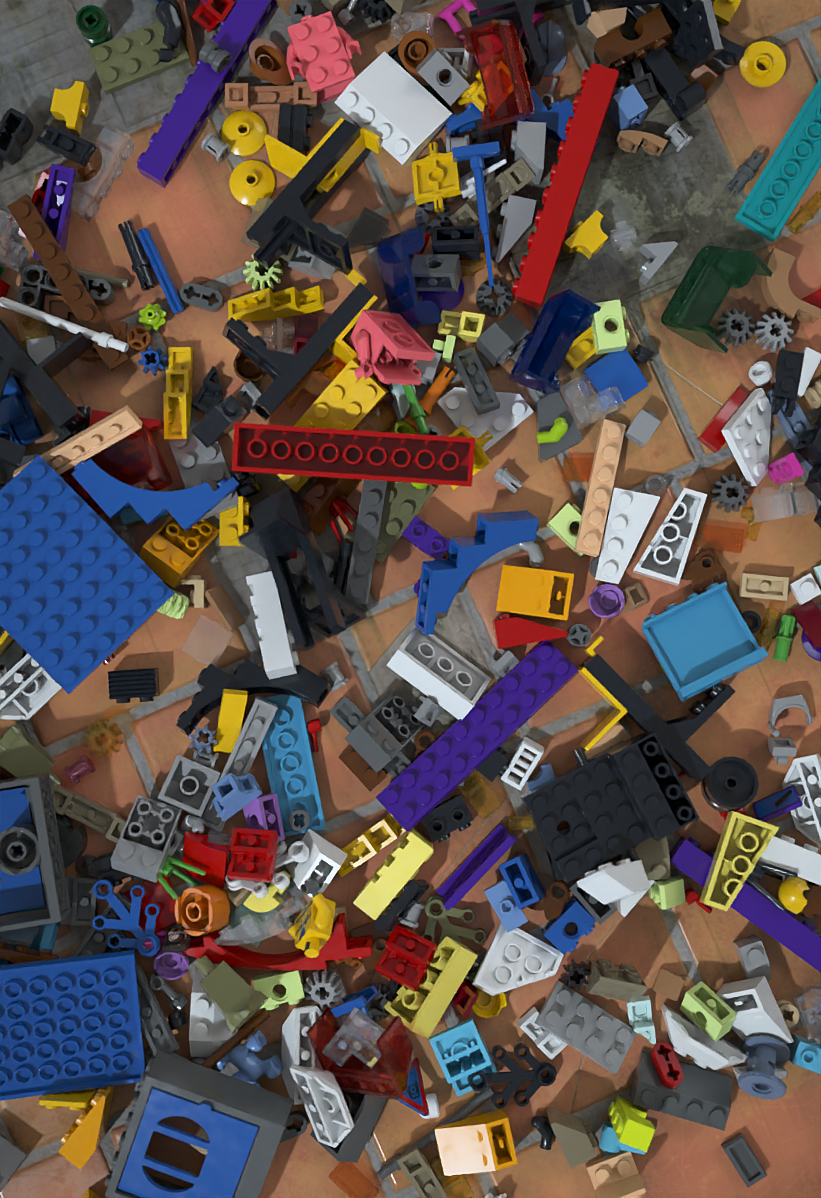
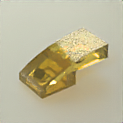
(480, 795)
(453, 1185)

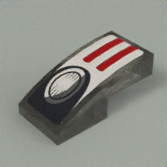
(176, 940)

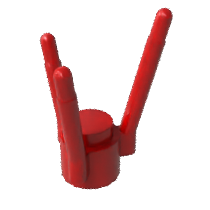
(338, 510)

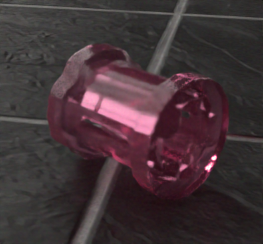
(80, 769)

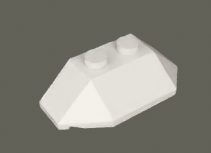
(25, 690)
(806, 777)
(207, 1023)
(691, 1040)
(297, 1046)
(323, 1104)

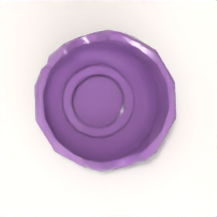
(606, 600)
(171, 964)

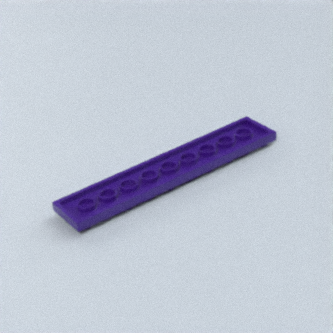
(477, 735)

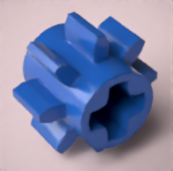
(154, 355)

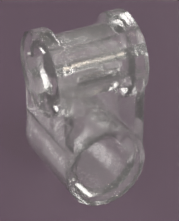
(412, 21)

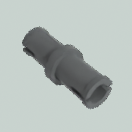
(745, 172)

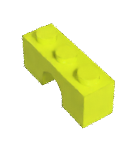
(631, 1124)

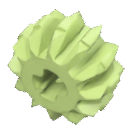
(256, 280)
(175, 606)

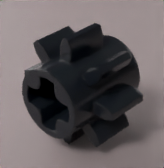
(581, 976)

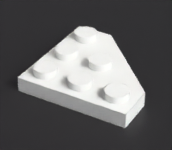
(499, 423)
(749, 436)
(515, 961)

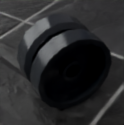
(741, 777)

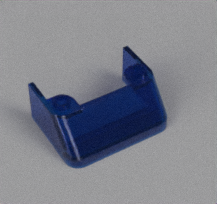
(550, 340)

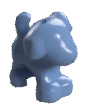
(249, 1064)

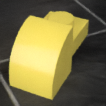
(462, 325)
(268, 902)

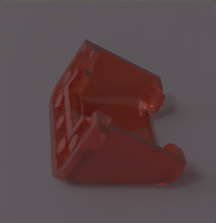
(131, 461)

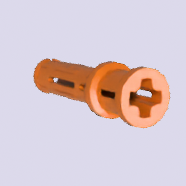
(432, 395)

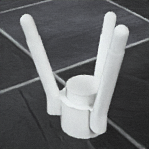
(468, 182)

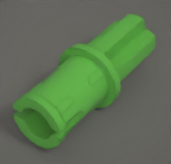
(784, 638)

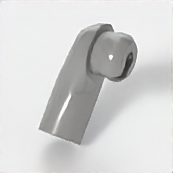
(535, 553)

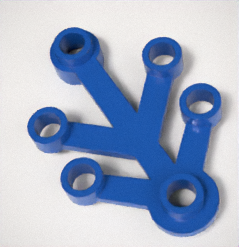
(129, 921)

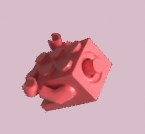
(320, 55)
(388, 348)

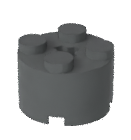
(10, 859)

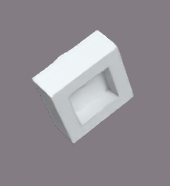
(805, 588)

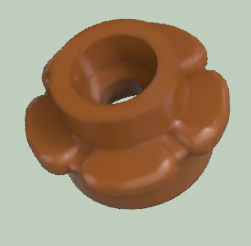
(88, 172)

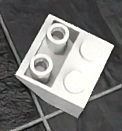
(322, 862)
(615, 882)

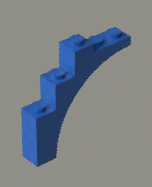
(555, 118)

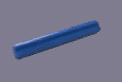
(161, 271)

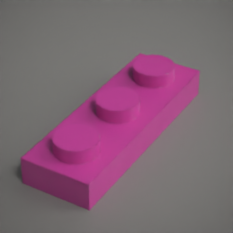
(785, 469)

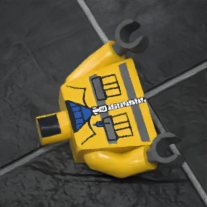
(315, 922)

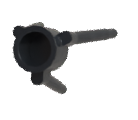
(762, 868)

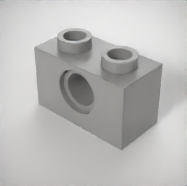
(447, 89)

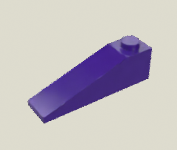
(58, 202)

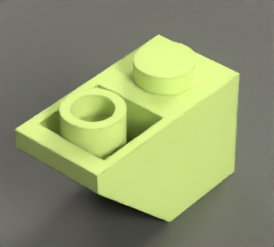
(668, 892)

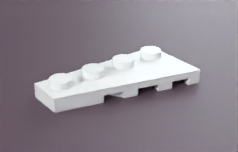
(624, 527)

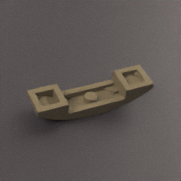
(496, 191)
(88, 812)
(421, 1174)

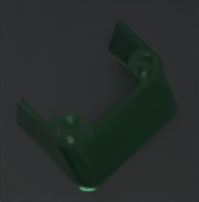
(704, 290)

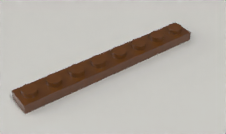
(65, 276)

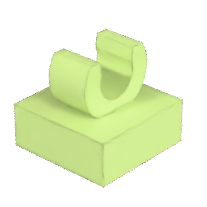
(445, 348)

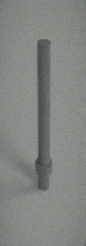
(430, 1137)

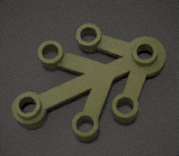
(449, 929)

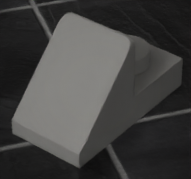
(658, 254)

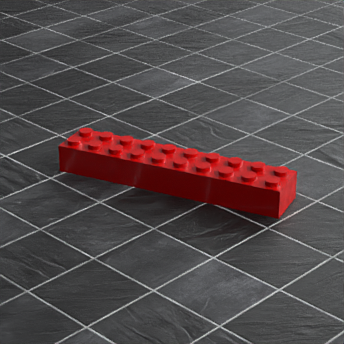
(567, 182)
(353, 454)

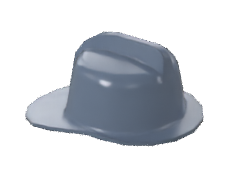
(554, 43)

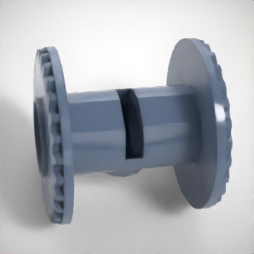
(763, 1055)

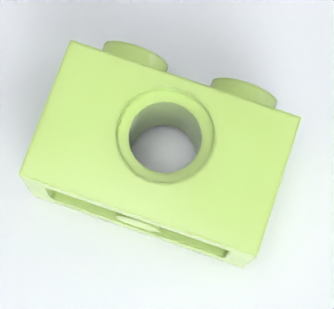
(603, 339)
(560, 524)
(291, 980)
(708, 1011)

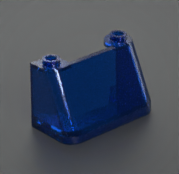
(398, 279)

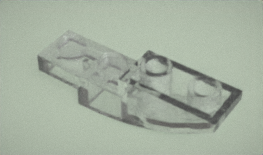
(256, 929)

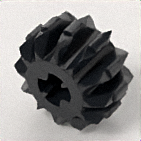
(375, 10)

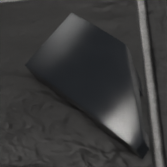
(209, 394)

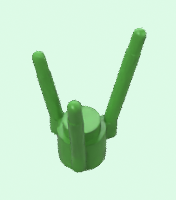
(169, 867)

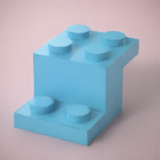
(461, 1053)

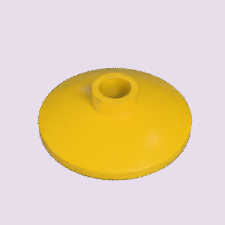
(768, 56)
(244, 143)
(261, 188)

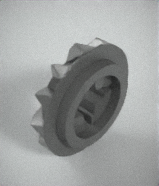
(422, 217)
(487, 305)
(376, 1013)

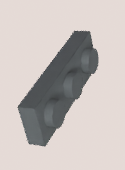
(476, 381)

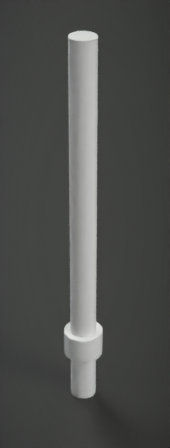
(103, 339)

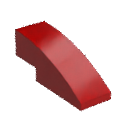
(712, 435)

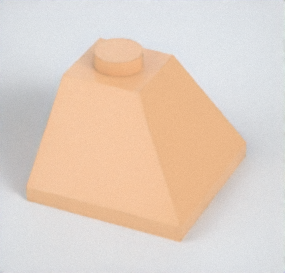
(606, 21)

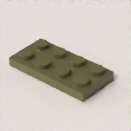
(134, 57)
(400, 507)

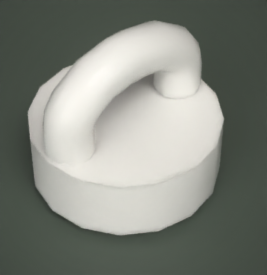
(761, 373)
(433, 1106)

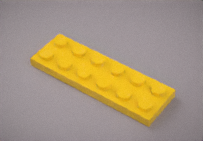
(339, 407)

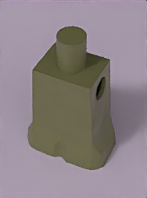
(23, 755)
(229, 993)

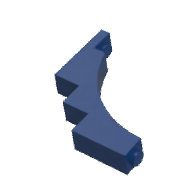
(184, 505)
(443, 578)

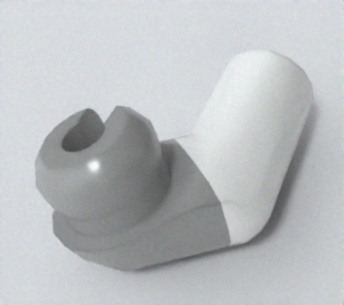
(194, 823)

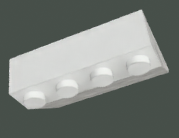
(394, 108)

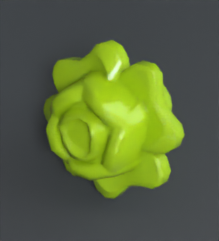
(152, 317)

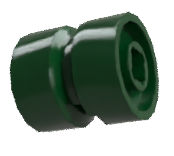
(93, 25)

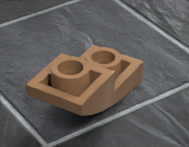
(631, 140)

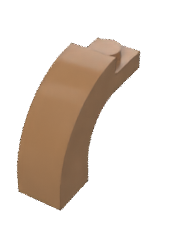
(778, 293)

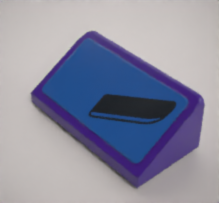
(777, 804)

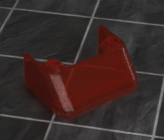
(502, 72)
(388, 1075)

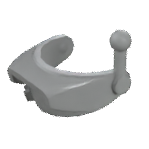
(780, 704)

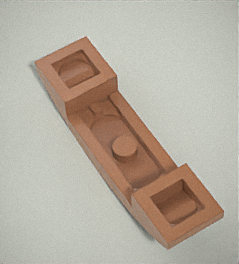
(267, 98)

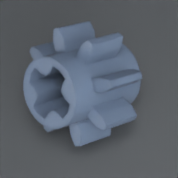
(201, 746)

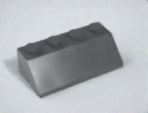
(700, 1096)
(364, 1114)

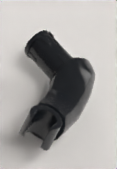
(170, 20)

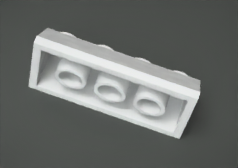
(439, 673)

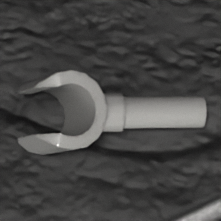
(346, 16)
(549, 95)

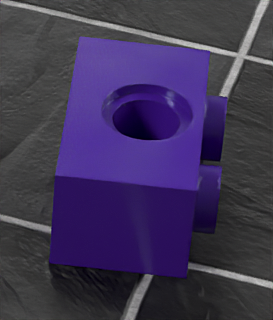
(426, 539)

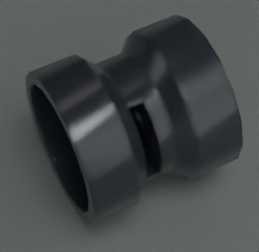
(247, 484)

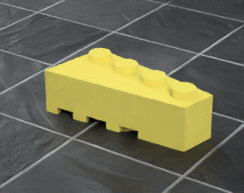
(735, 858)
(394, 873)
(425, 1007)

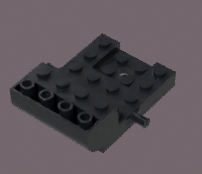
(609, 804)

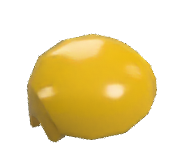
(791, 894)
(488, 1005)

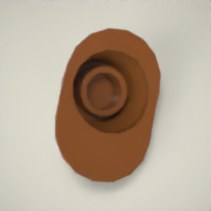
(413, 50)
(268, 62)

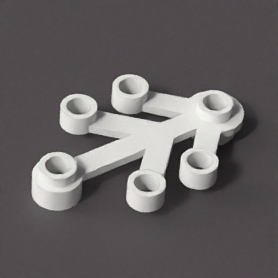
(297, 852)

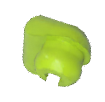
(555, 434)

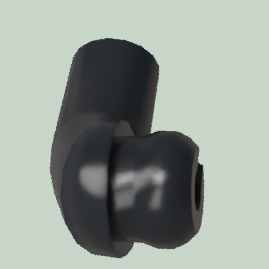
(543, 1126)

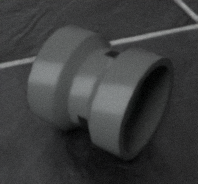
(216, 57)

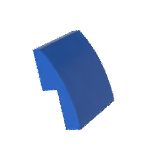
(618, 371)

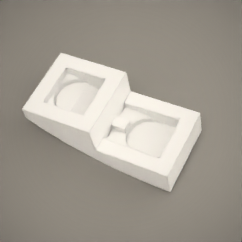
(543, 1039)

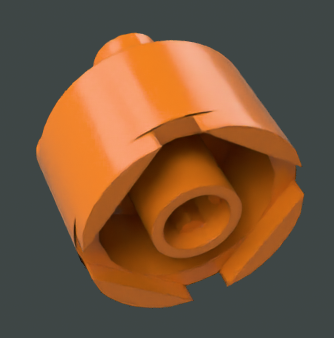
(202, 909)

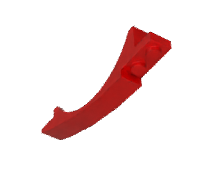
(336, 948)

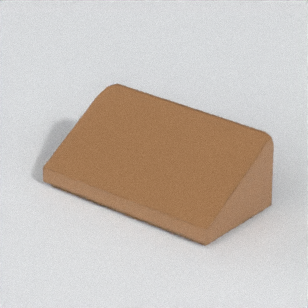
(224, 608)

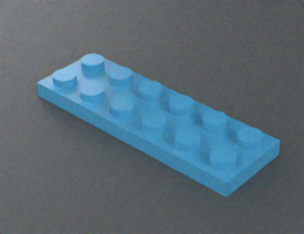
(292, 765)

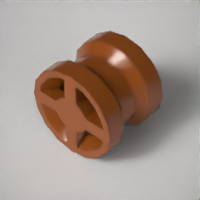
(137, 335)

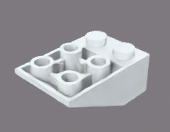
(755, 1009)

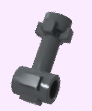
(159, 983)

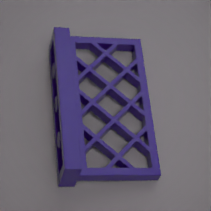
(475, 866)

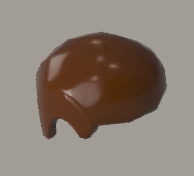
(247, 369)

